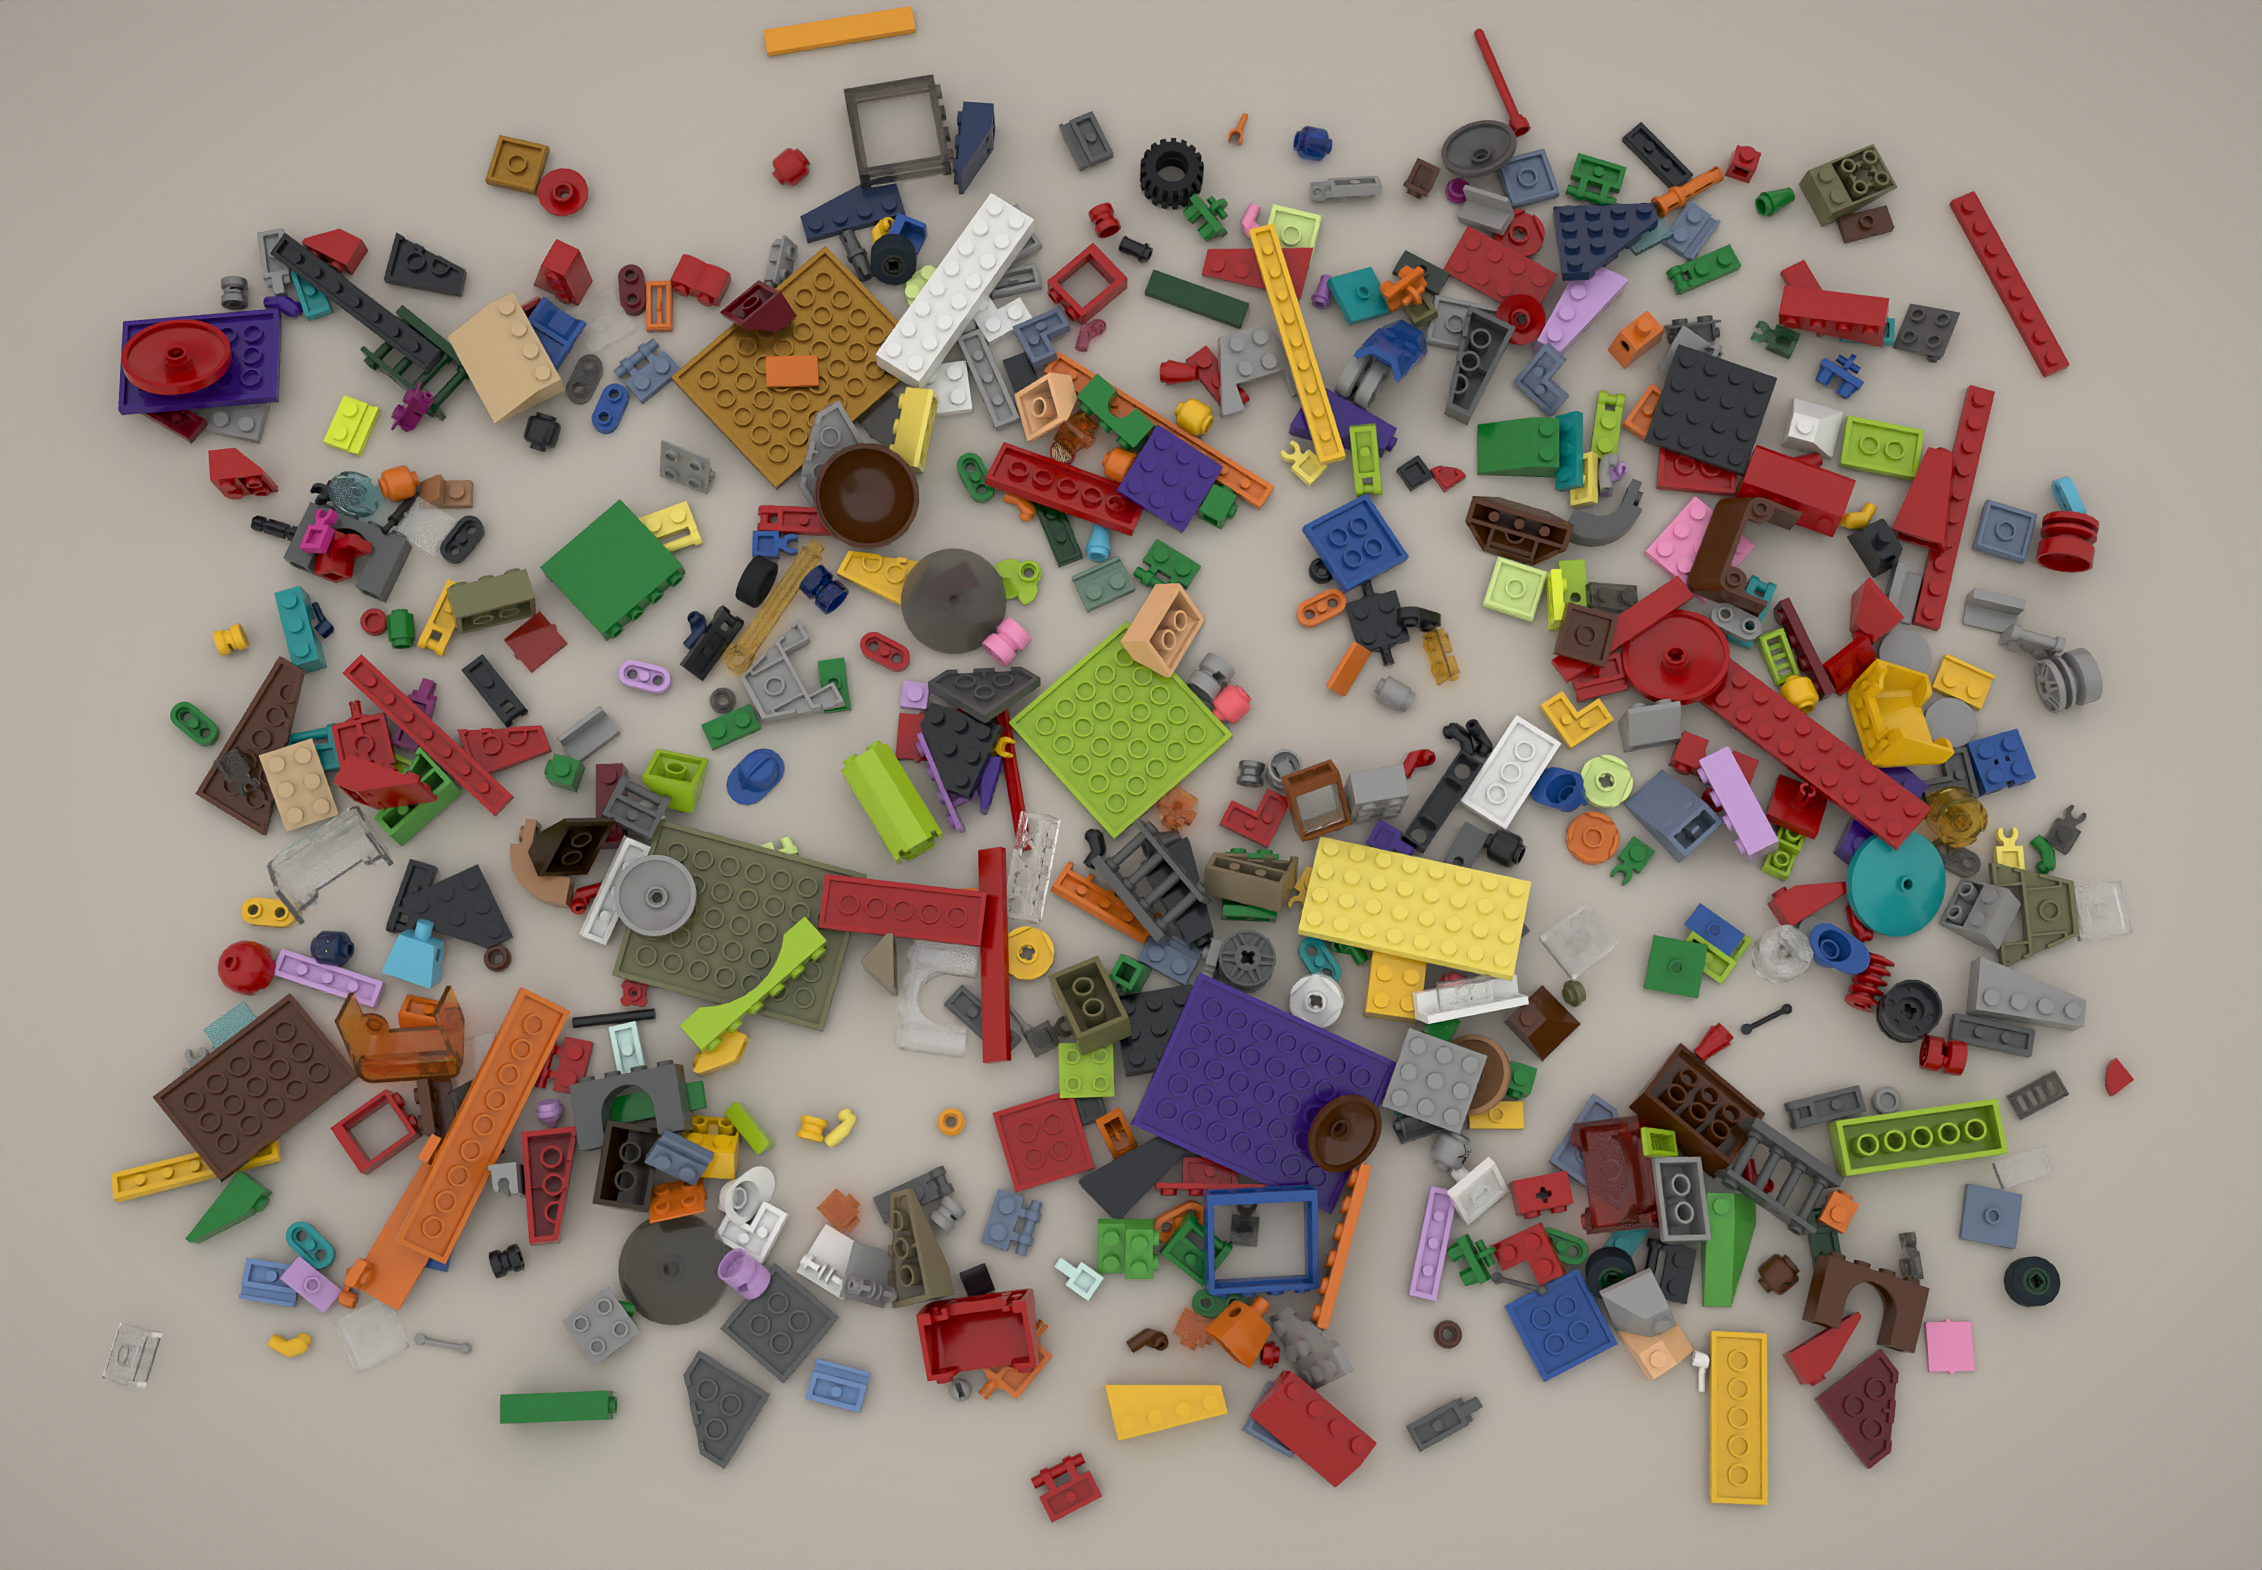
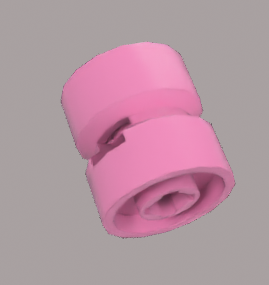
(1003, 645)

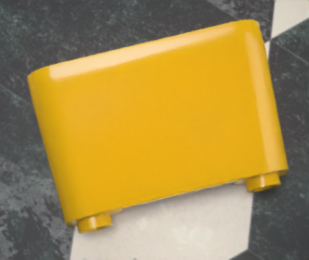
(1890, 717)

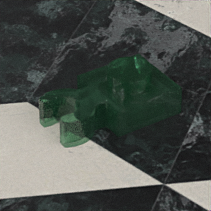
(1780, 340)

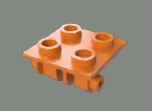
(676, 1200)

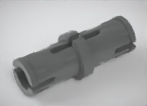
(856, 255)

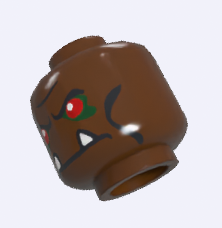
(1778, 1274)

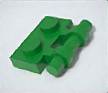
(1595, 173)
(1169, 563)

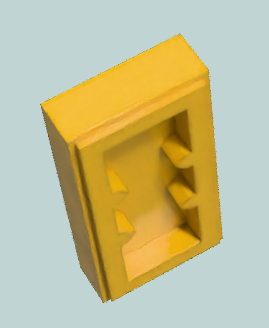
(1503, 1116)

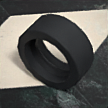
(756, 581)

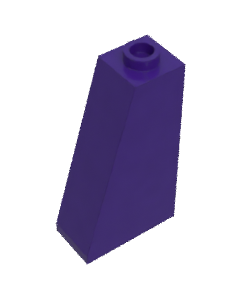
(1348, 414)

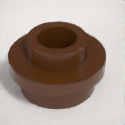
(492, 952)
(1456, 1334)

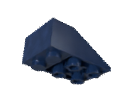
(973, 141)

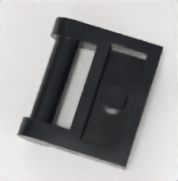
(1676, 1270)

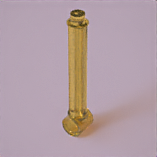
(772, 609)

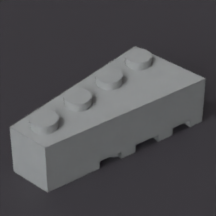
(2015, 997)

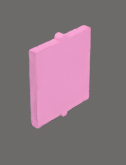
(1949, 1346)

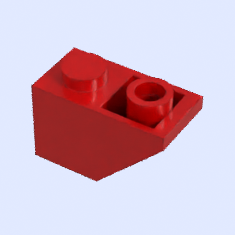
(338, 249)

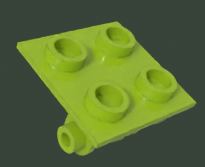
(1086, 1074)

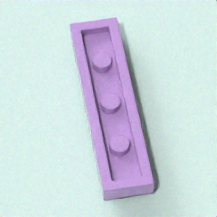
(328, 978)
(1432, 1245)

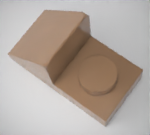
(447, 493)

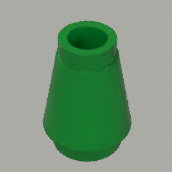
(1772, 201)

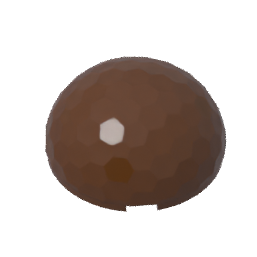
(866, 495)

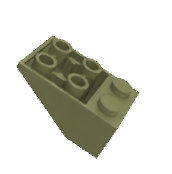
(1846, 184)

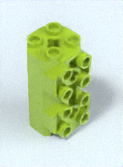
(891, 802)

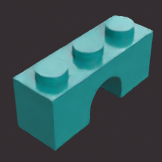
(296, 618)

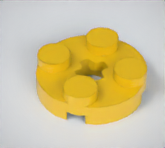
(1041, 960)

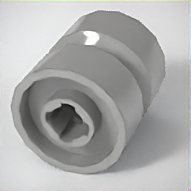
(1210, 677)
(1281, 764)

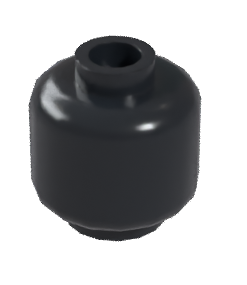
(542, 431)
(1505, 848)

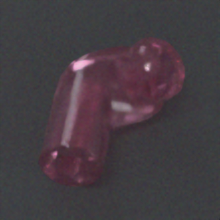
(1089, 331)

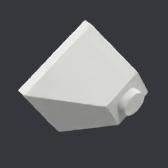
(1812, 428)

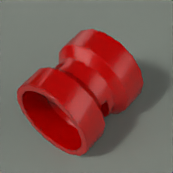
(1104, 220)

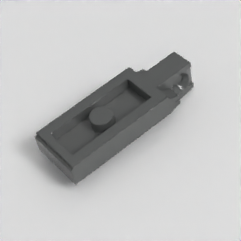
(1442, 1422)

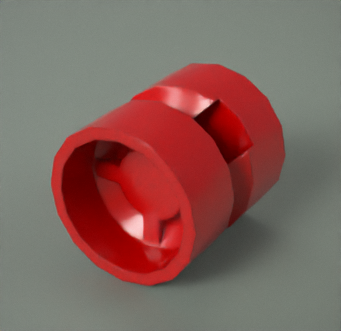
(1943, 1055)

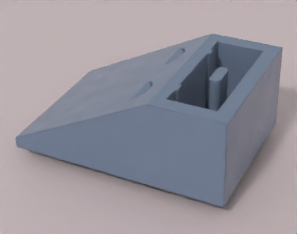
(1673, 815)

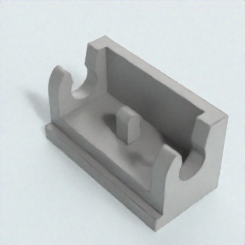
(512, 1178)

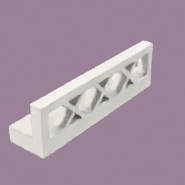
(1504, 992)

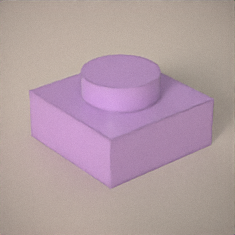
(915, 696)

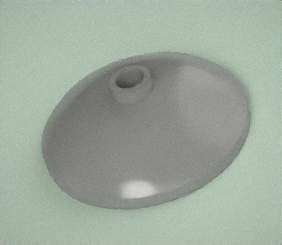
(644, 880)

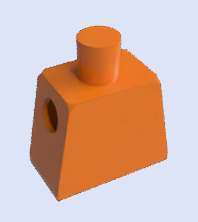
(1640, 336)
(1241, 1330)

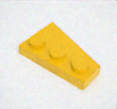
(876, 573)

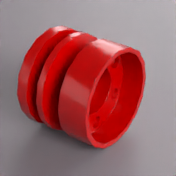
(2067, 541)

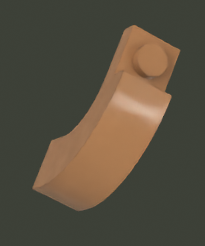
(548, 889)

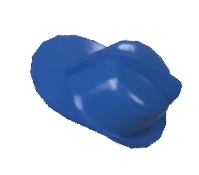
(755, 776)
(1560, 789)
(1838, 949)

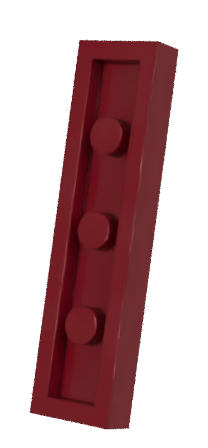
(1799, 641)

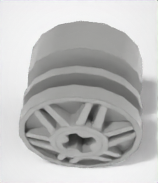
(2068, 680)

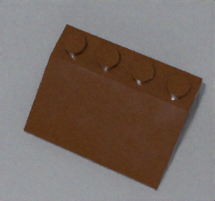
(1698, 1108)

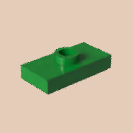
(835, 671)

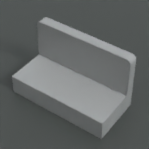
(1486, 210)
(1903, 590)
(1991, 610)
(588, 735)

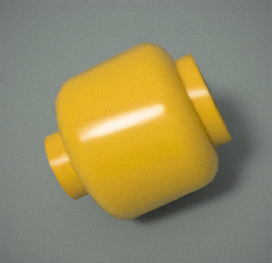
(1194, 417)
(1800, 693)

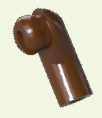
(1150, 1338)

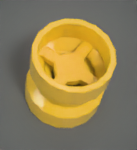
(230, 639)

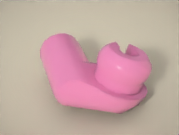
(1249, 218)

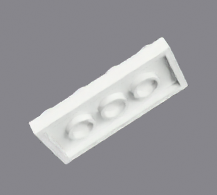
(1510, 773)

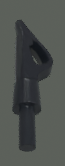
(395, 518)

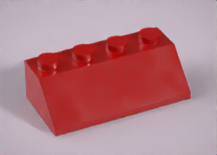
(1799, 486)
(1312, 1428)

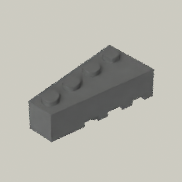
(1478, 355)

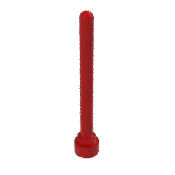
(1517, 122)

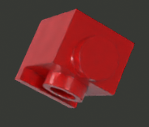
(1745, 158)

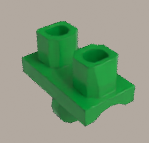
(1212, 226)
(1477, 1271)

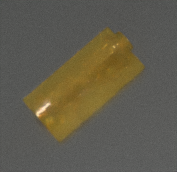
(1436, 644)

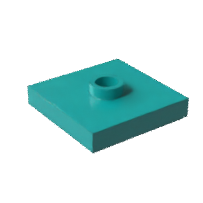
(1358, 296)

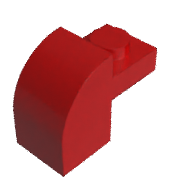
(339, 559)

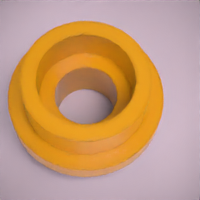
(948, 1113)

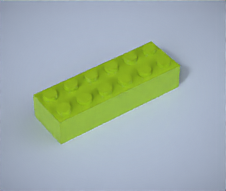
(1917, 1138)

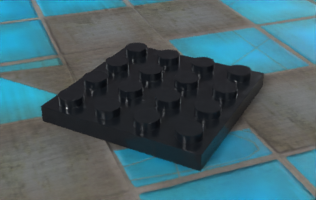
(1710, 410)

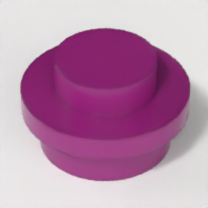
(1454, 190)

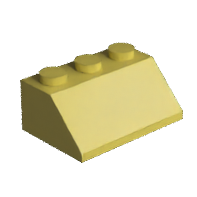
(915, 426)

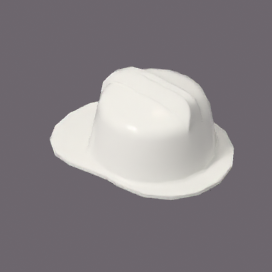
(745, 1195)

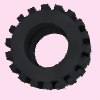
(1176, 155)

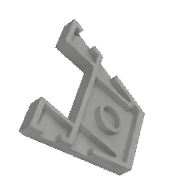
(1246, 358)
(776, 686)

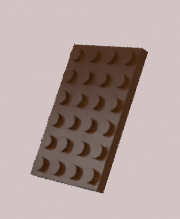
(255, 1087)

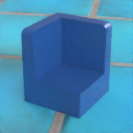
(911, 229)

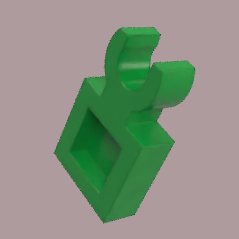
(1634, 858)

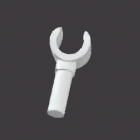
(1702, 1361)

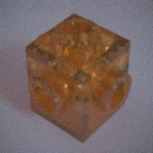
(1179, 800)

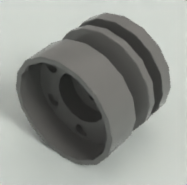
(1245, 976)

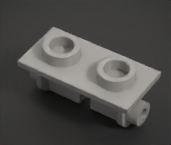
(783, 254)

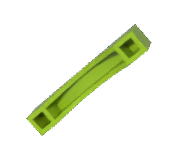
(712, 1022)

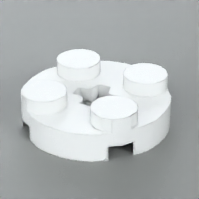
(1318, 985)

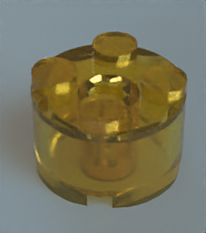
(1956, 816)

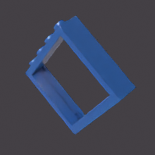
(1259, 1195)

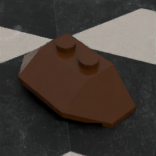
(1517, 529)

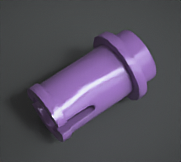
(1321, 298)

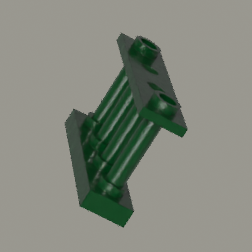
(375, 362)

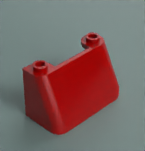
(979, 1333)

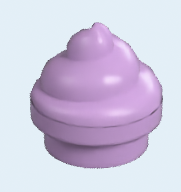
(549, 1111)

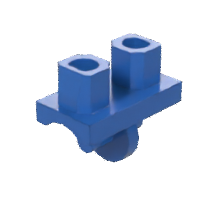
(1830, 369)

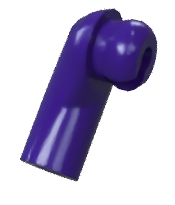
(284, 304)

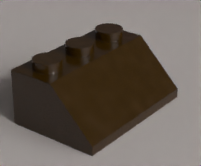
(622, 1175)

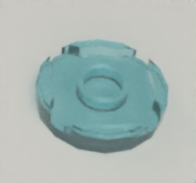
(355, 494)

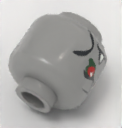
(1451, 1150)

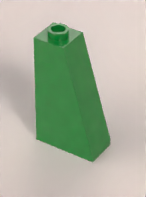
(557, 1407)

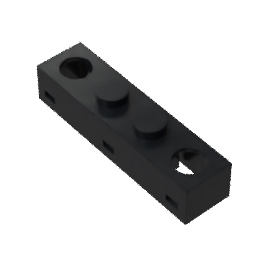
(1441, 801)

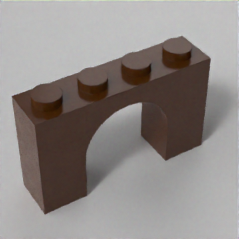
(1902, 1299)

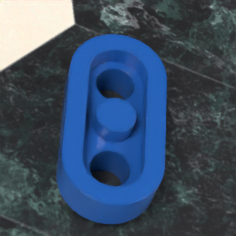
(611, 407)

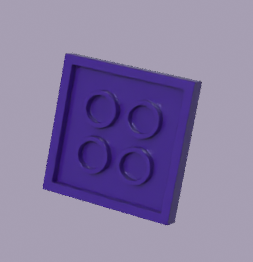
(1169, 479)

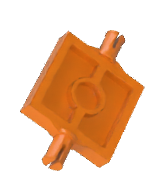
(1010, 1379)

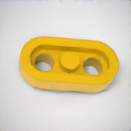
(267, 913)

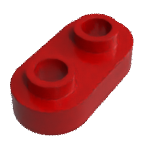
(887, 650)

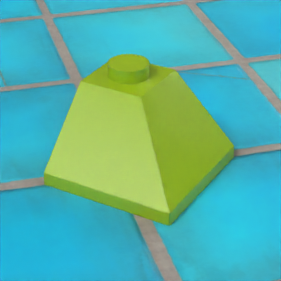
(676, 776)

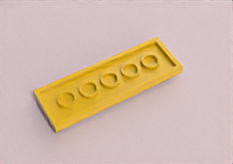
(1738, 1418)

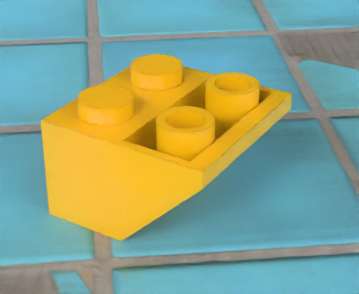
(720, 1137)

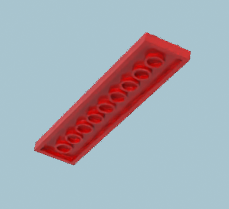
(1817, 756)

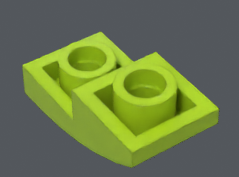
(1781, 860)

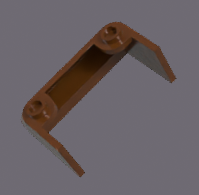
(1712, 570)

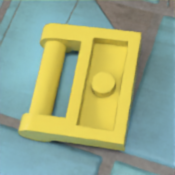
(672, 522)

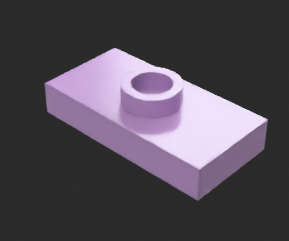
(310, 1284)

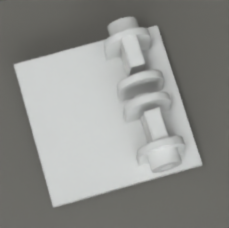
(827, 1260)

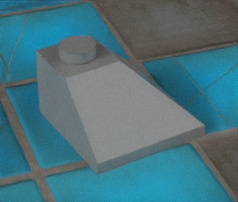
(1638, 1305)

